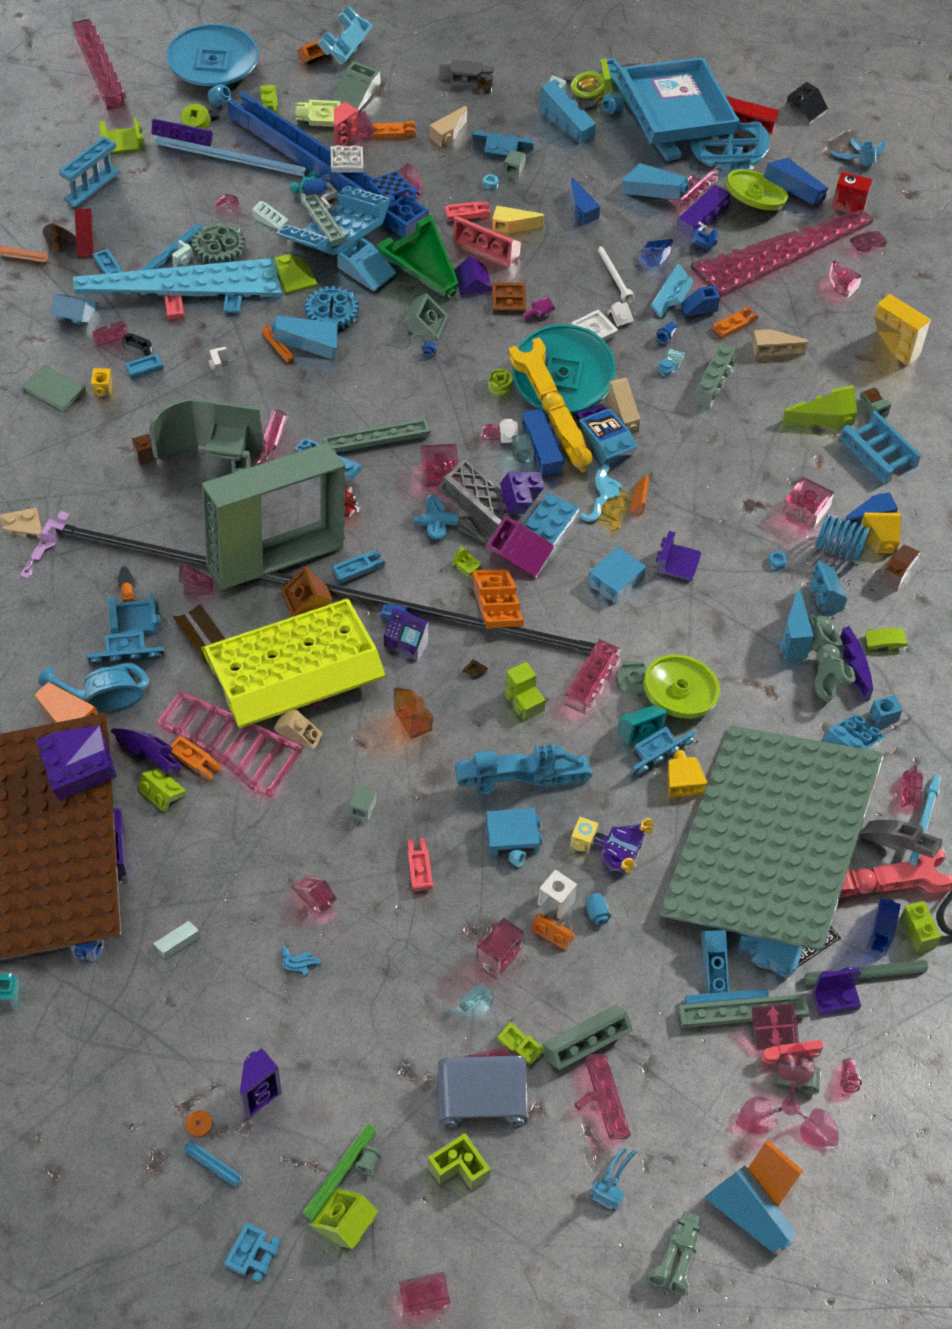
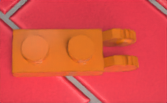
(394, 130)
(735, 322)
(194, 757)

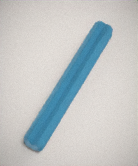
(726, 996)

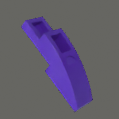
(147, 744)

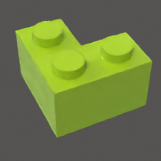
(522, 691)
(462, 1158)

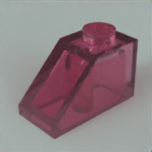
(844, 279)
(315, 892)

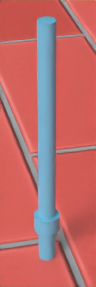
(932, 793)

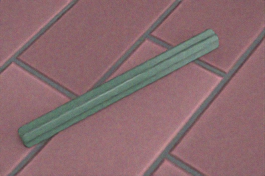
(880, 970)

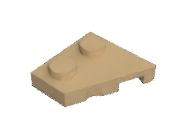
(22, 523)

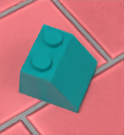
(641, 724)

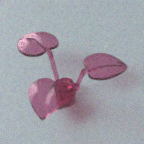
(758, 1118)

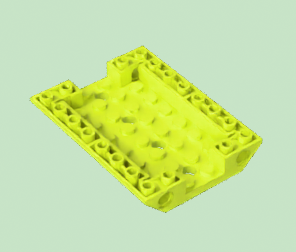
(299, 672)

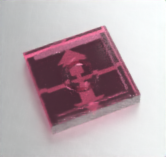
(774, 1025)

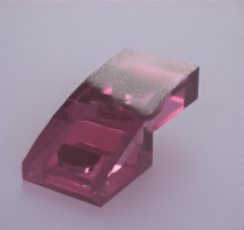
(866, 240)

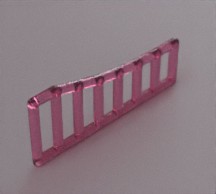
(225, 758)

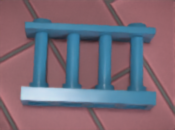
(82, 163)
(870, 457)

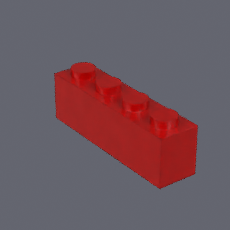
(751, 112)

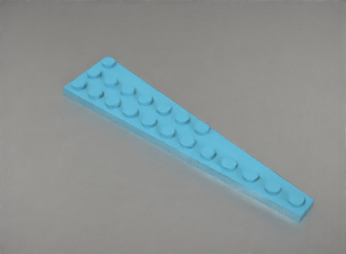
(228, 278)

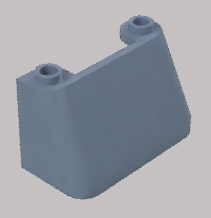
(482, 1089)

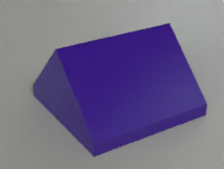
(472, 277)

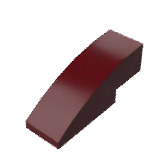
(84, 233)

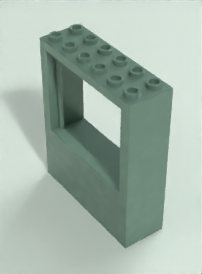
(235, 519)

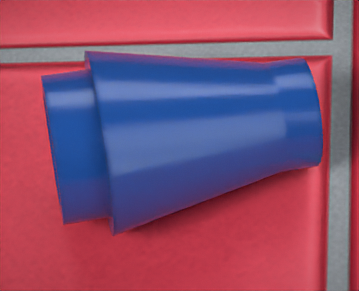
(666, 333)

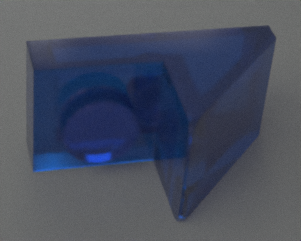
(658, 248)

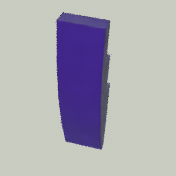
(857, 660)

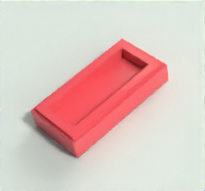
(174, 307)

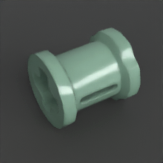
(368, 1160)

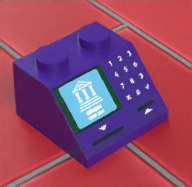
(406, 634)

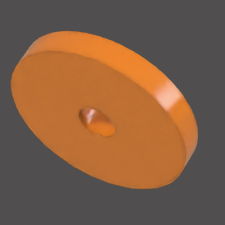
(198, 1130)

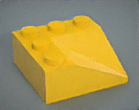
(901, 328)

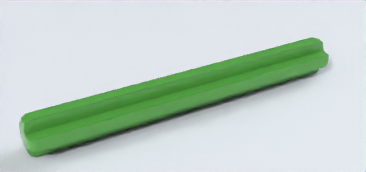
(339, 1172)

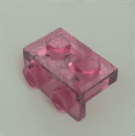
(424, 1293)

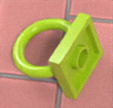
(604, 82)

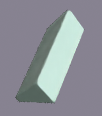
(177, 940)

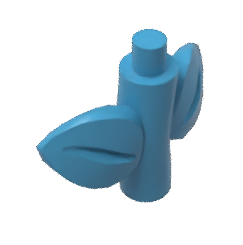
(436, 518)

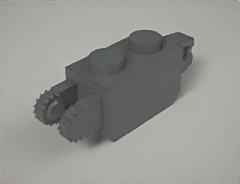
(466, 72)

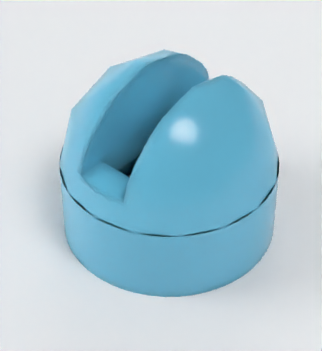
(517, 857)

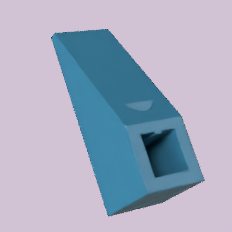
(715, 960)

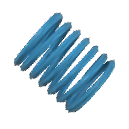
(825, 529)

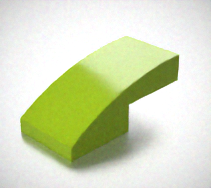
(884, 637)
(519, 1044)

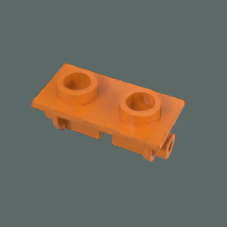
(549, 930)

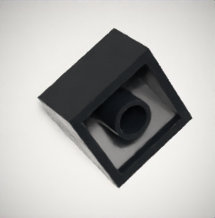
(806, 103)

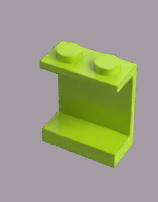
(125, 139)

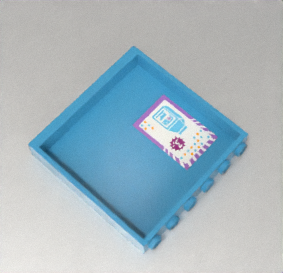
(677, 100)

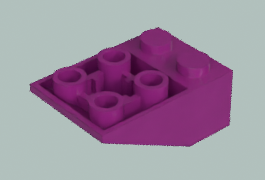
(520, 546)

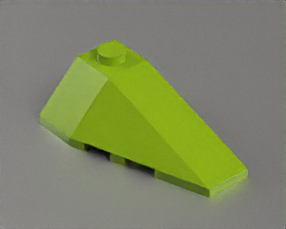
(830, 410)

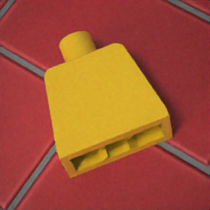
(684, 776)

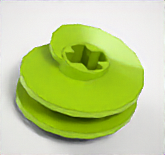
(195, 116)

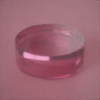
(491, 432)

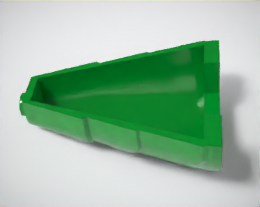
(423, 257)

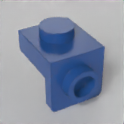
(704, 240)

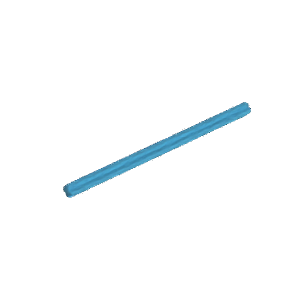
(232, 156)

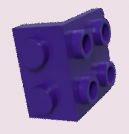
(676, 559)

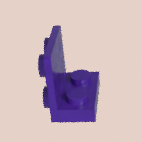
(837, 991)

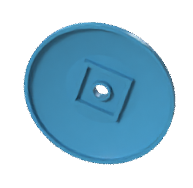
(194, 49)

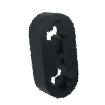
(139, 345)

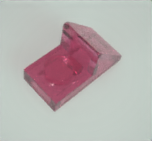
(194, 581)

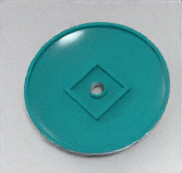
(581, 355)

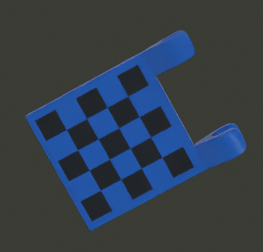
(393, 185)

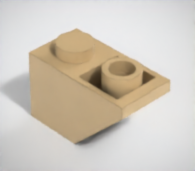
(298, 729)

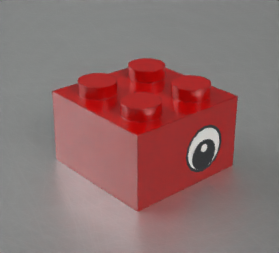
(851, 192)

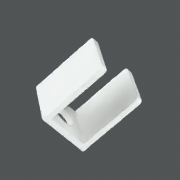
(564, 898)

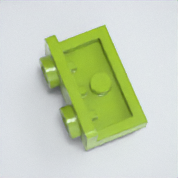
(160, 788)

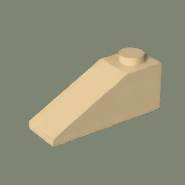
(447, 128)
(776, 343)

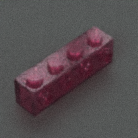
(592, 677)

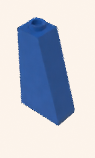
(796, 180)

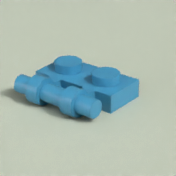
(246, 1249)

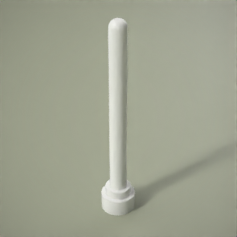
(626, 294)

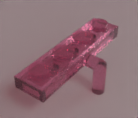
(607, 1097)

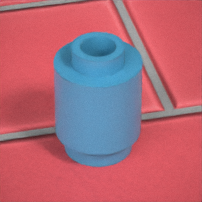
(597, 909)

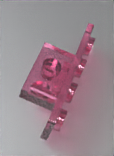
(696, 187)

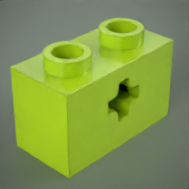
(920, 926)

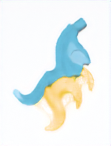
(610, 501)

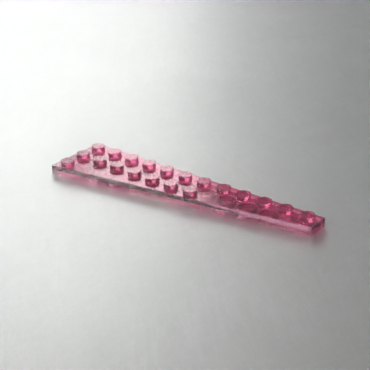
(757, 260)

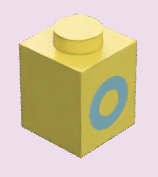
(584, 834)

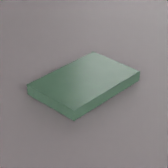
(53, 388)

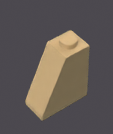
(623, 404)

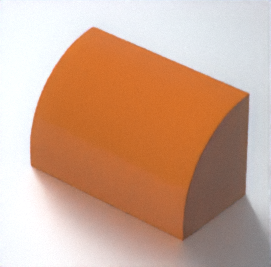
(310, 51)

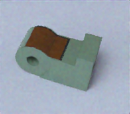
(873, 401)

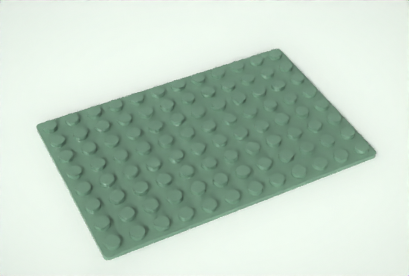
(773, 837)

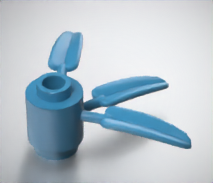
(867, 152)
(606, 1191)

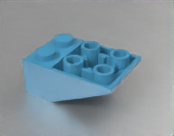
(365, 264)
(854, 733)

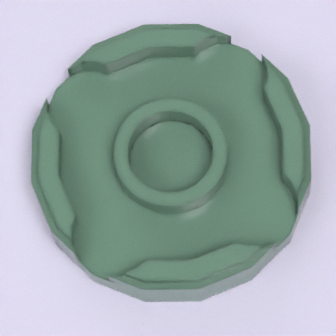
(630, 678)

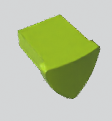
(465, 562)

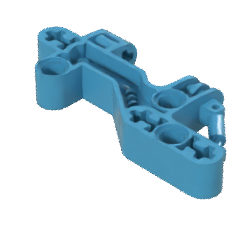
(542, 768)

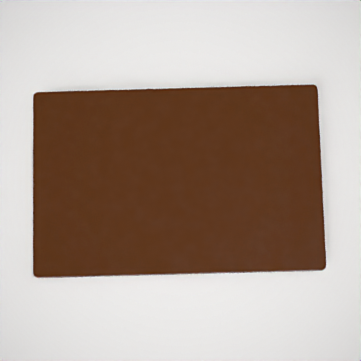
(54, 853)

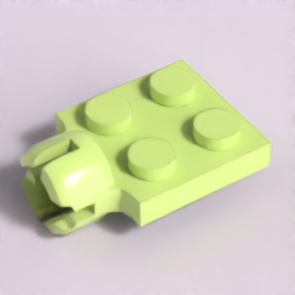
(316, 112)

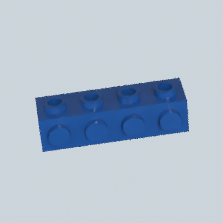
(542, 436)

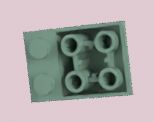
(357, 85)

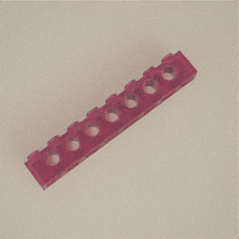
(99, 64)

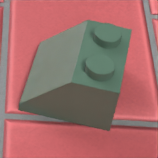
(425, 317)

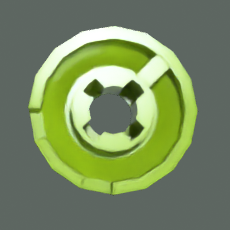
(500, 382)

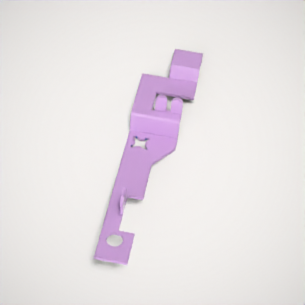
(48, 536)

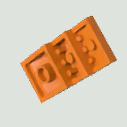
(497, 598)

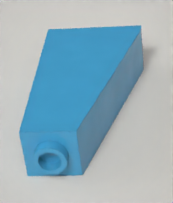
(654, 183)
(307, 334)
(753, 1210)

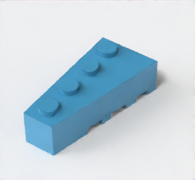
(566, 113)

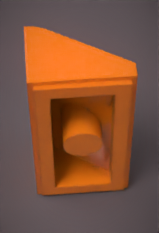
(639, 496)

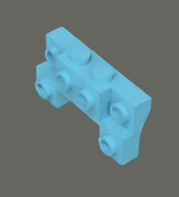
(349, 38)

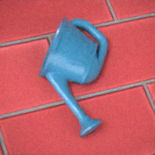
(105, 688)

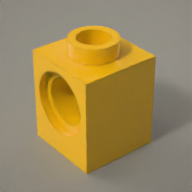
(101, 382)

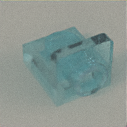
(474, 996)

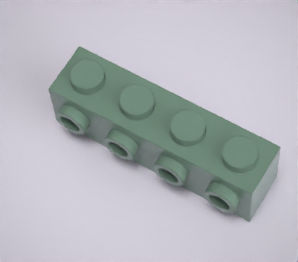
(715, 376)
(587, 1037)

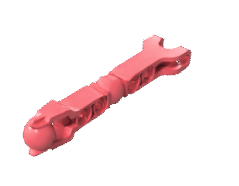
(899, 877)

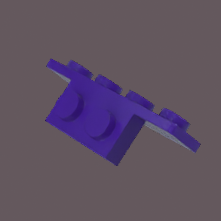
(182, 132)

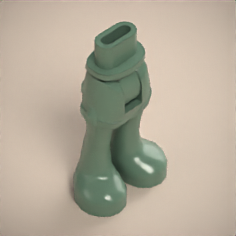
(681, 1240)

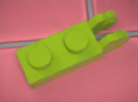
(269, 97)

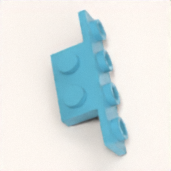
(672, 291)

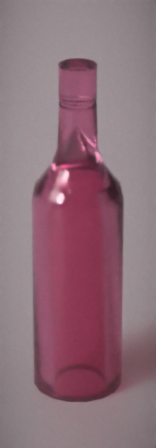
(272, 433)

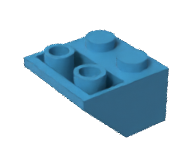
(827, 589)

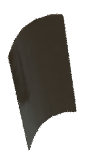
(205, 624)

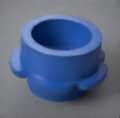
(429, 348)

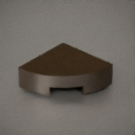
(474, 670)

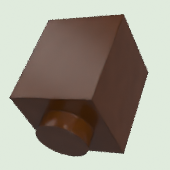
(143, 449)

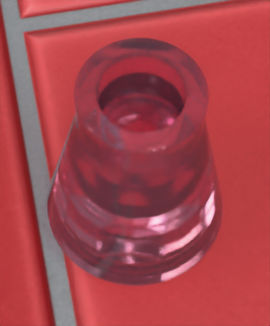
(850, 1078)

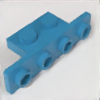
(501, 145)
(125, 645)
(657, 746)

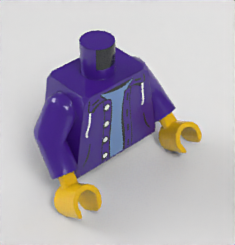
(623, 845)

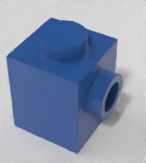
(89, 951)

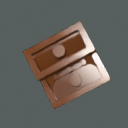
(508, 296)

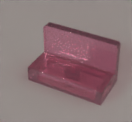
(412, 176)

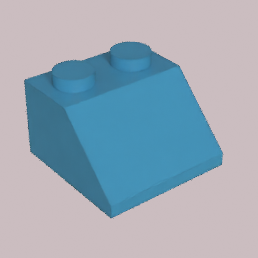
(73, 308)

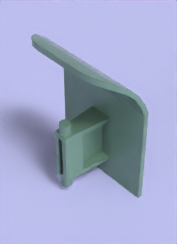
(213, 426)

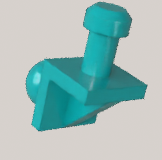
(296, 188)

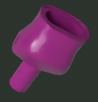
(540, 307)

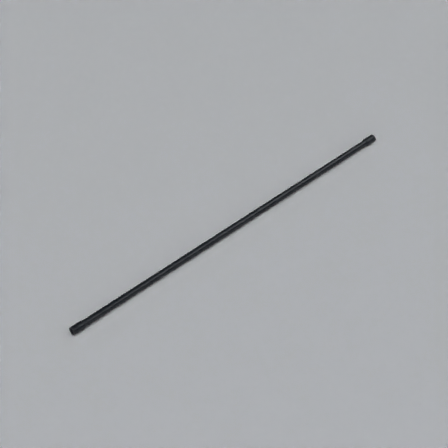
(579, 645)

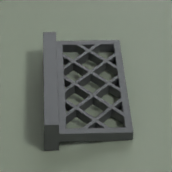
(471, 503)

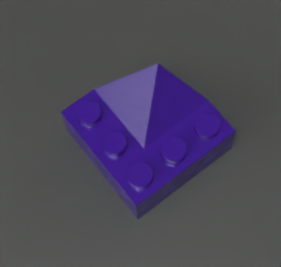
(76, 760)

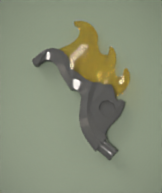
(586, 85)

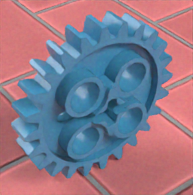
(344, 307)

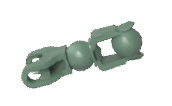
(830, 667)

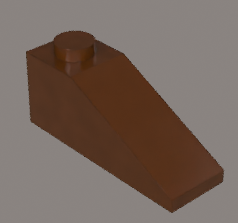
(899, 567)

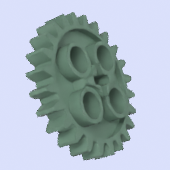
(210, 249)

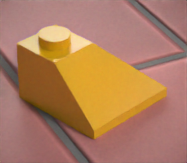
(884, 531)

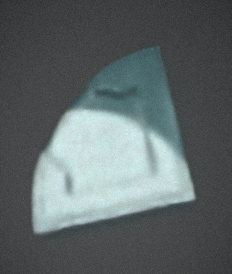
(675, 356)

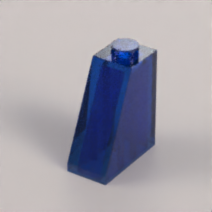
(883, 926)

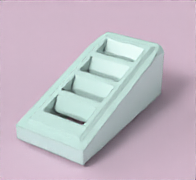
(263, 213)

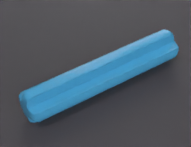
(212, 1163)

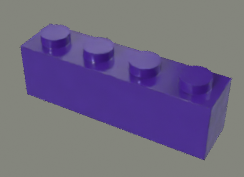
(703, 210)

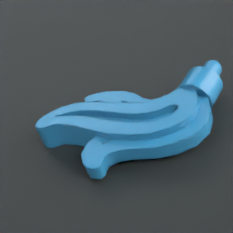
(298, 963)

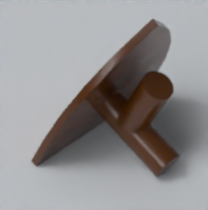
(57, 234)

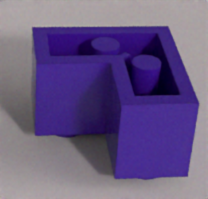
(520, 489)

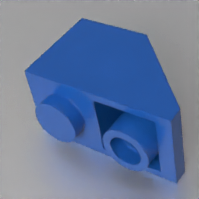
(702, 301)

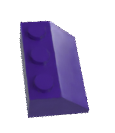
(259, 1082)

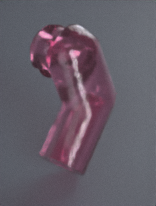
(227, 199)

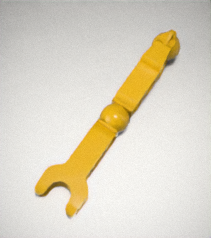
(570, 436)

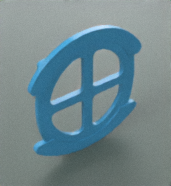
(761, 142)

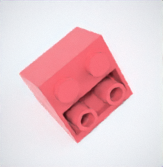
(345, 124)

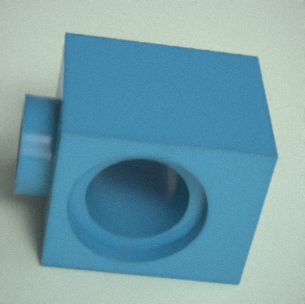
(890, 705)

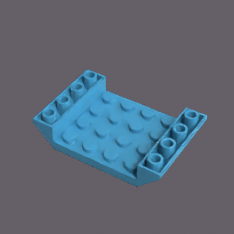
(356, 216)

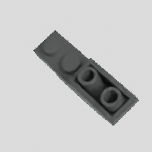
(903, 834)

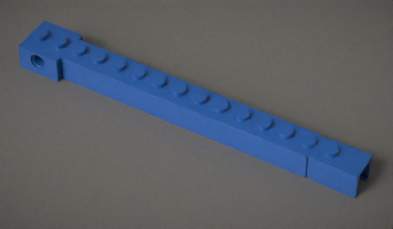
(317, 158)

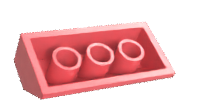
(485, 241)

